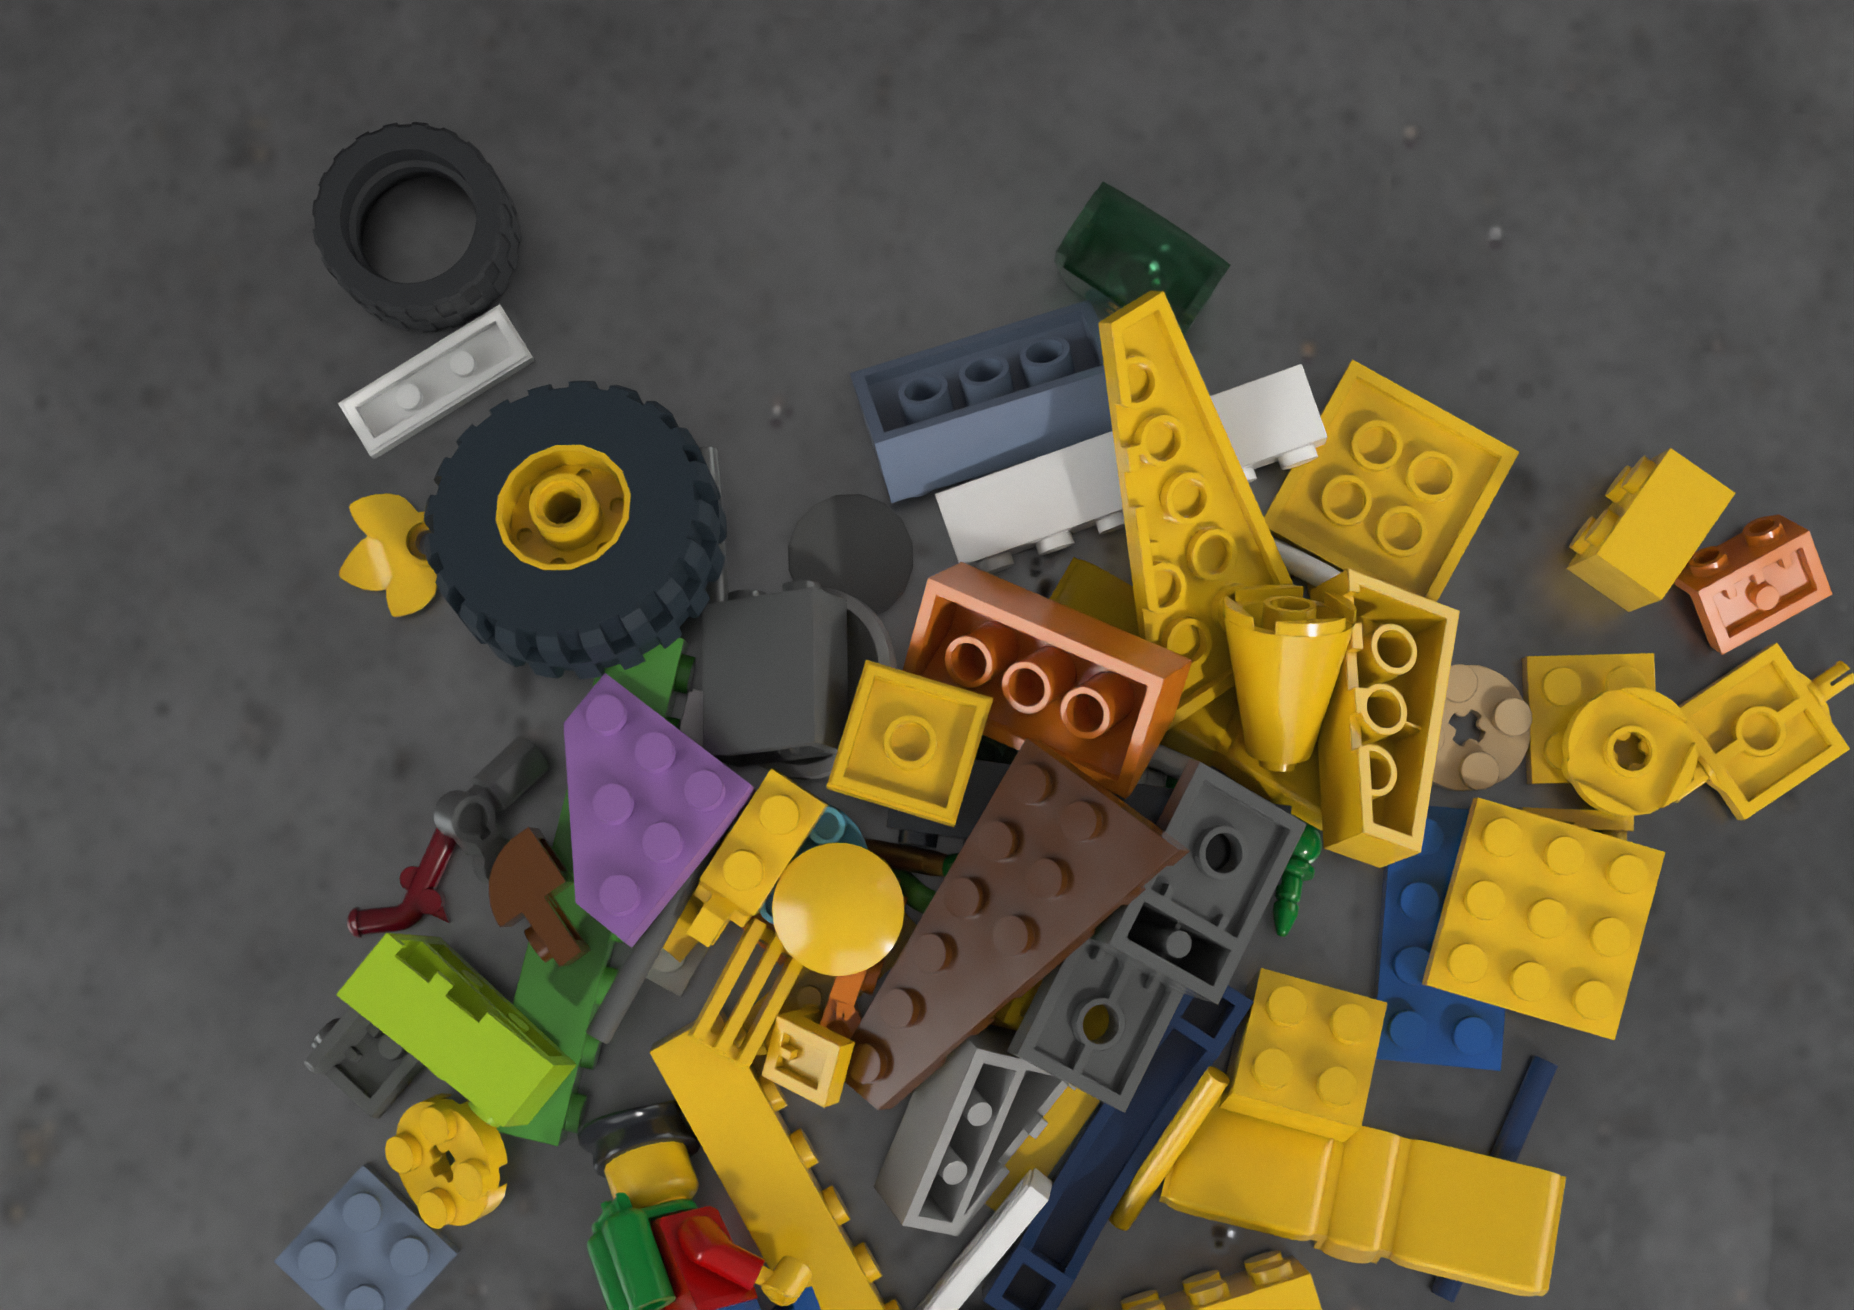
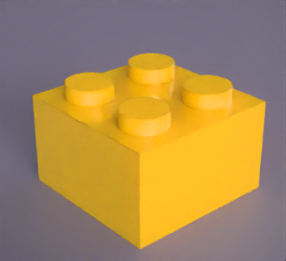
(1648, 530)
(1304, 1055)

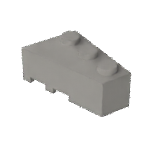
(964, 1132)

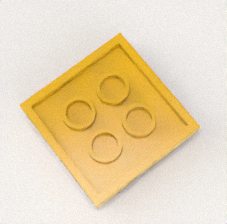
(1390, 486)
(1543, 918)

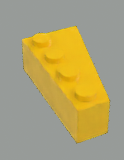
(1383, 720)

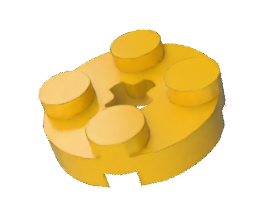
(1664, 741)
(444, 1191)

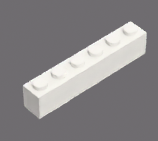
(1080, 487)

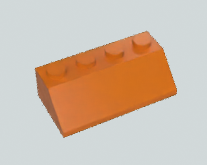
(1050, 672)

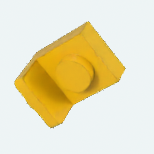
(807, 1056)

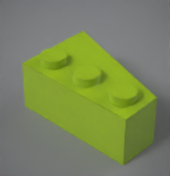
(457, 1027)

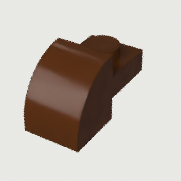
(525, 885)

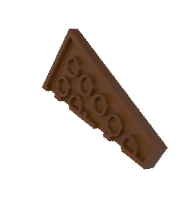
(1017, 901)

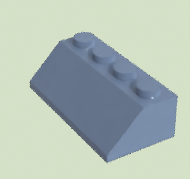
(985, 401)

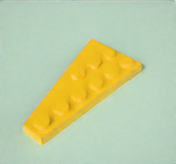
(1183, 497)

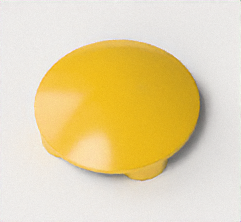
(838, 909)

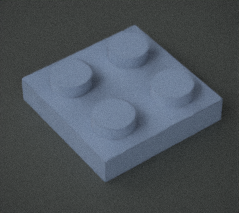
(367, 1249)

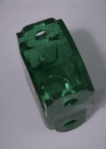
(1127, 249)

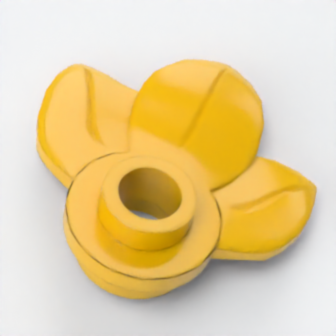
(391, 553)

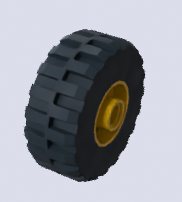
(575, 529)

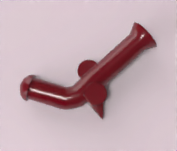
(421, 894)

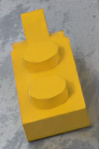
(754, 855)

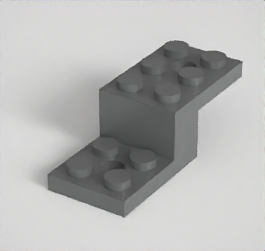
(1165, 943)

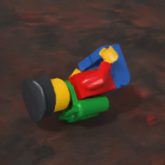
(655, 1242)

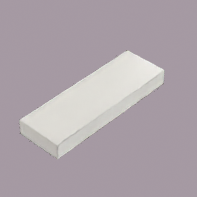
(436, 382)
(989, 1243)

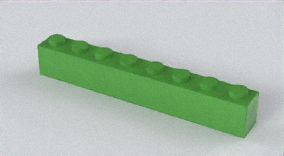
(567, 997)

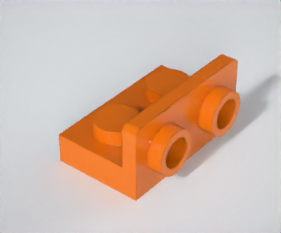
(1754, 581)

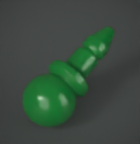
(1297, 870)

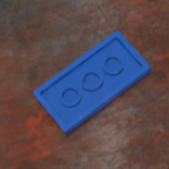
(1421, 1020)

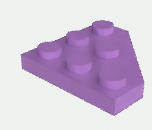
(639, 807)

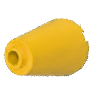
(1285, 667)

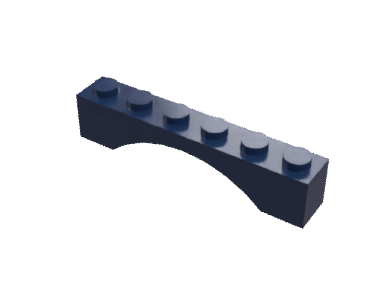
(1106, 1158)

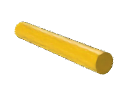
(1169, 1147)

